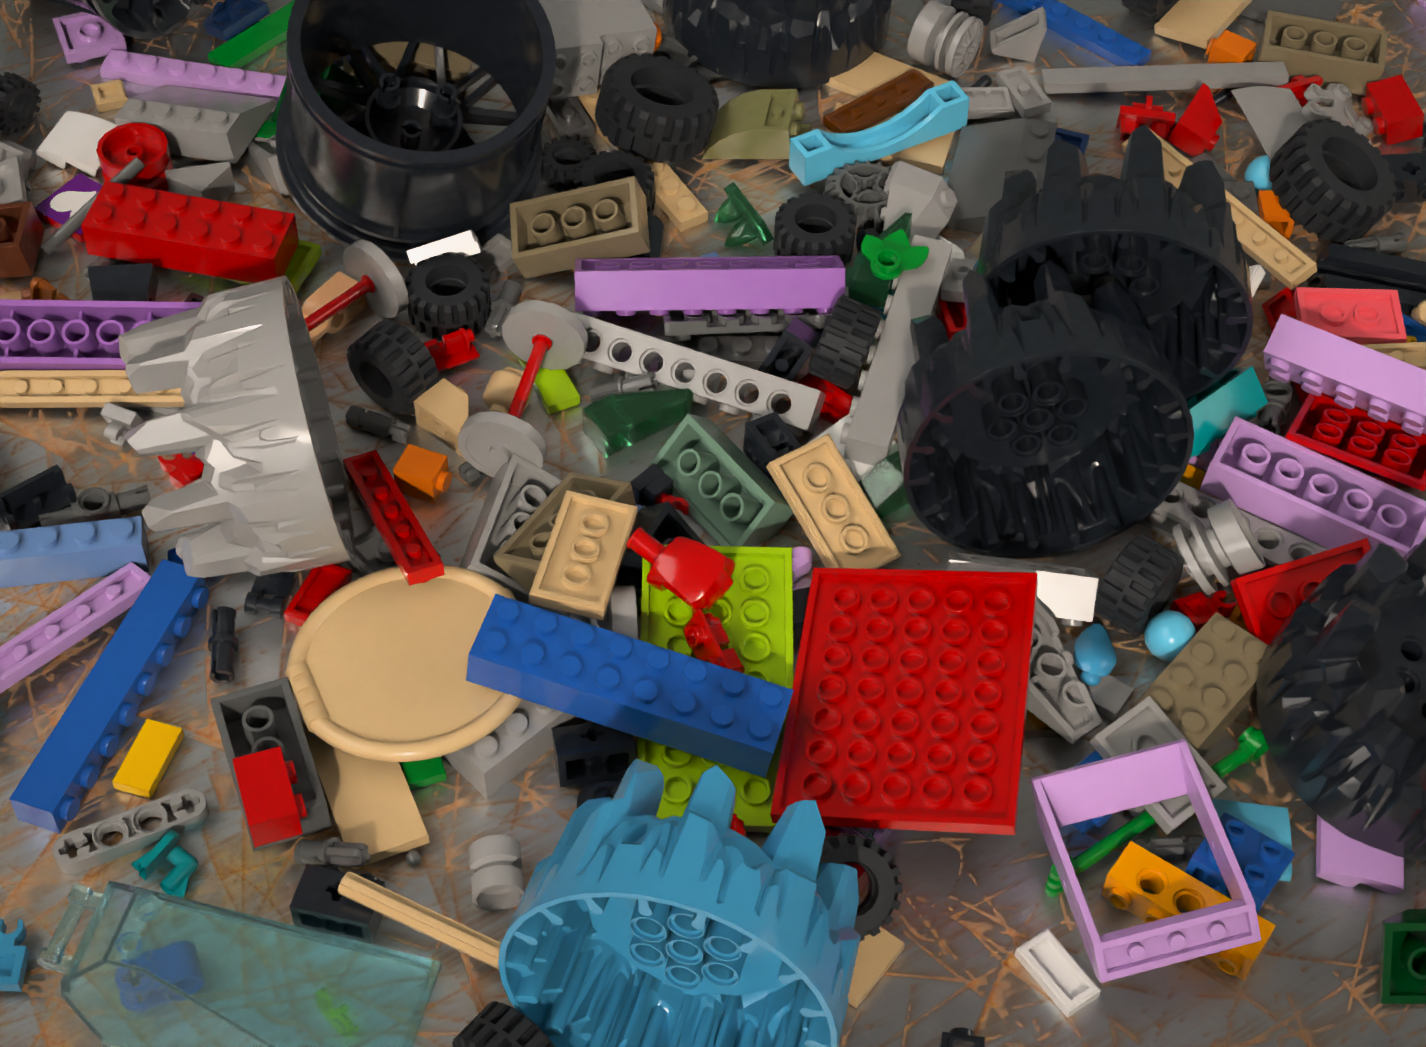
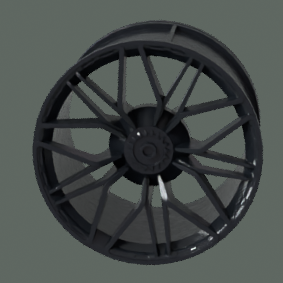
(405, 162)

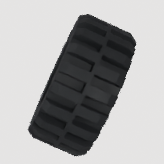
(656, 108)
(1332, 181)

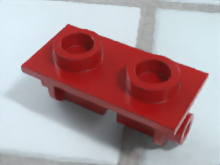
(453, 350)
(706, 636)

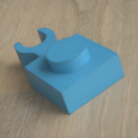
(13, 958)

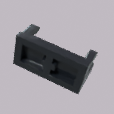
(35, 496)

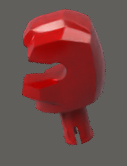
(685, 568)

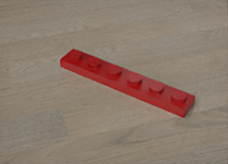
(393, 518)

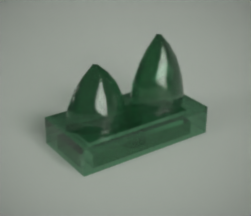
(751, 224)

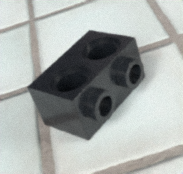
(768, 440)

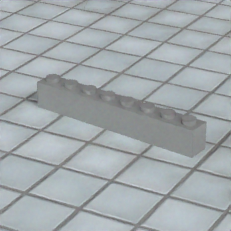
(883, 386)

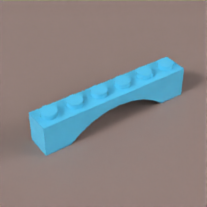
(932, 115)

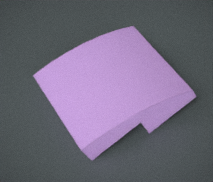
(1353, 862)

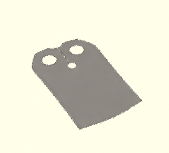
(1271, 113)

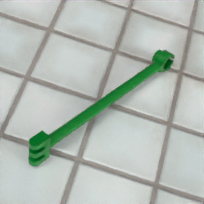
(1251, 748)

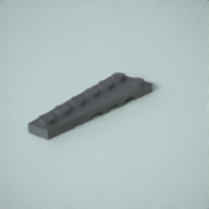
(682, 326)

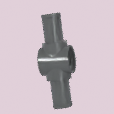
(1278, 406)
(98, 505)

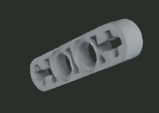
(133, 836)

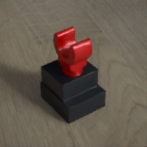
(656, 487)

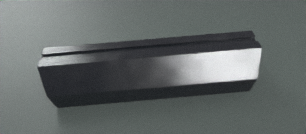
(1364, 269)

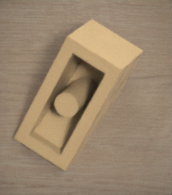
(443, 412)

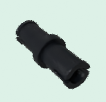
(223, 644)

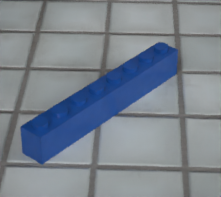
(109, 698)

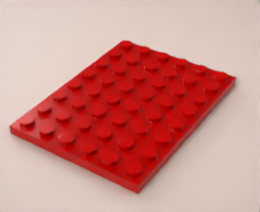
(910, 700)

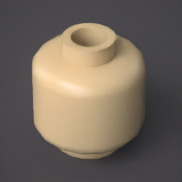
(502, 389)

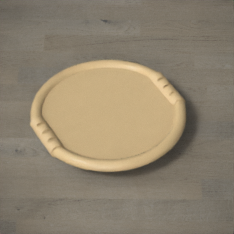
(388, 666)

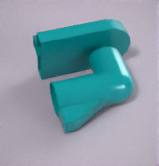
(185, 864)

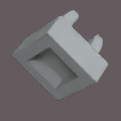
(10, 149)
(120, 422)

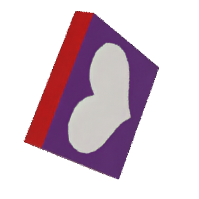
(67, 201)

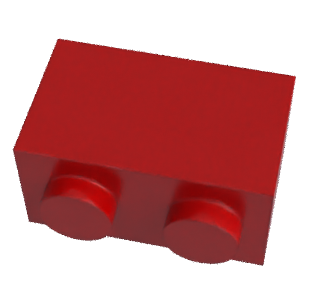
(1393, 110)
(268, 796)

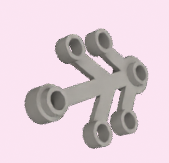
(1338, 101)

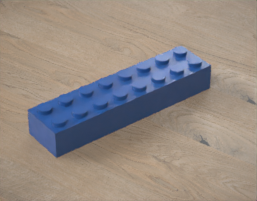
(629, 685)

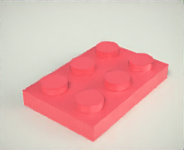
(1353, 314)

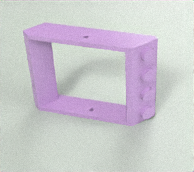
(1125, 784)

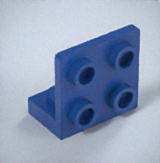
(1258, 856)

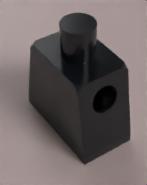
(123, 282)

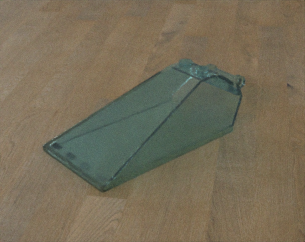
(218, 977)

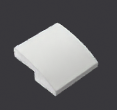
(75, 142)
(462, 243)

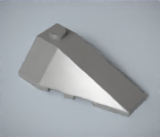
(921, 194)
(1054, 688)

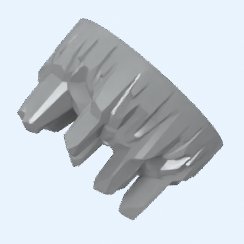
(255, 423)

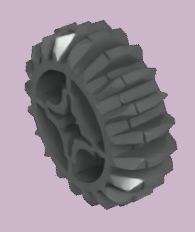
(862, 190)

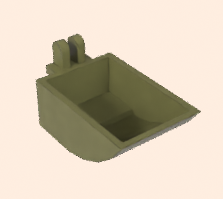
(757, 126)

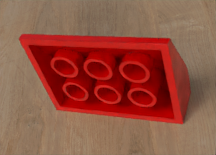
(1360, 440)

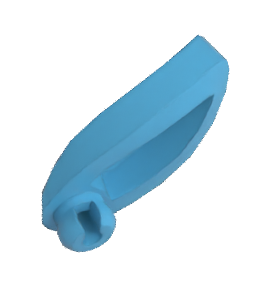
(1094, 654)

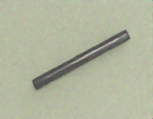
(76, 220)

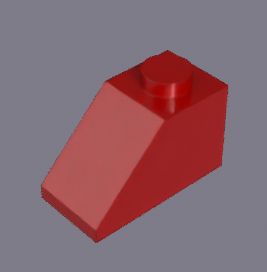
(1197, 125)

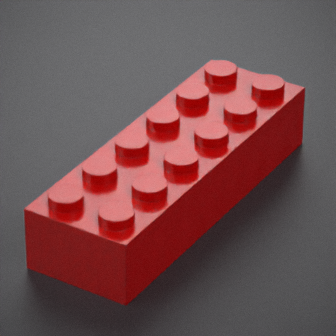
(190, 233)

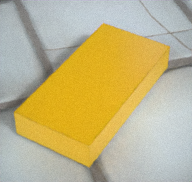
(148, 758)

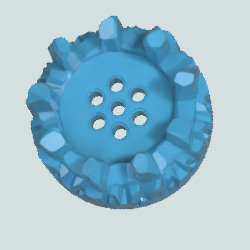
(684, 927)

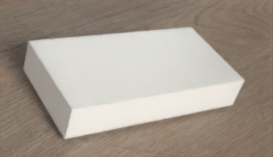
(1057, 973)

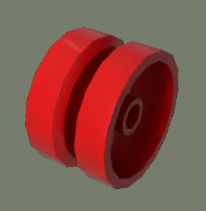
(131, 140)

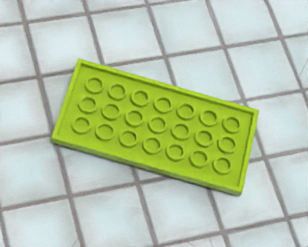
(760, 629)

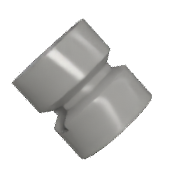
(497, 872)

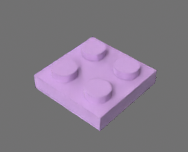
(86, 37)

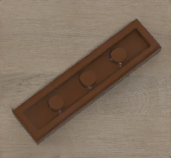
(878, 103)

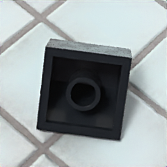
(664, 525)

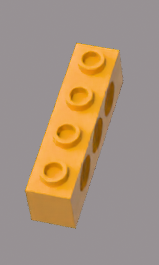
(1173, 892)

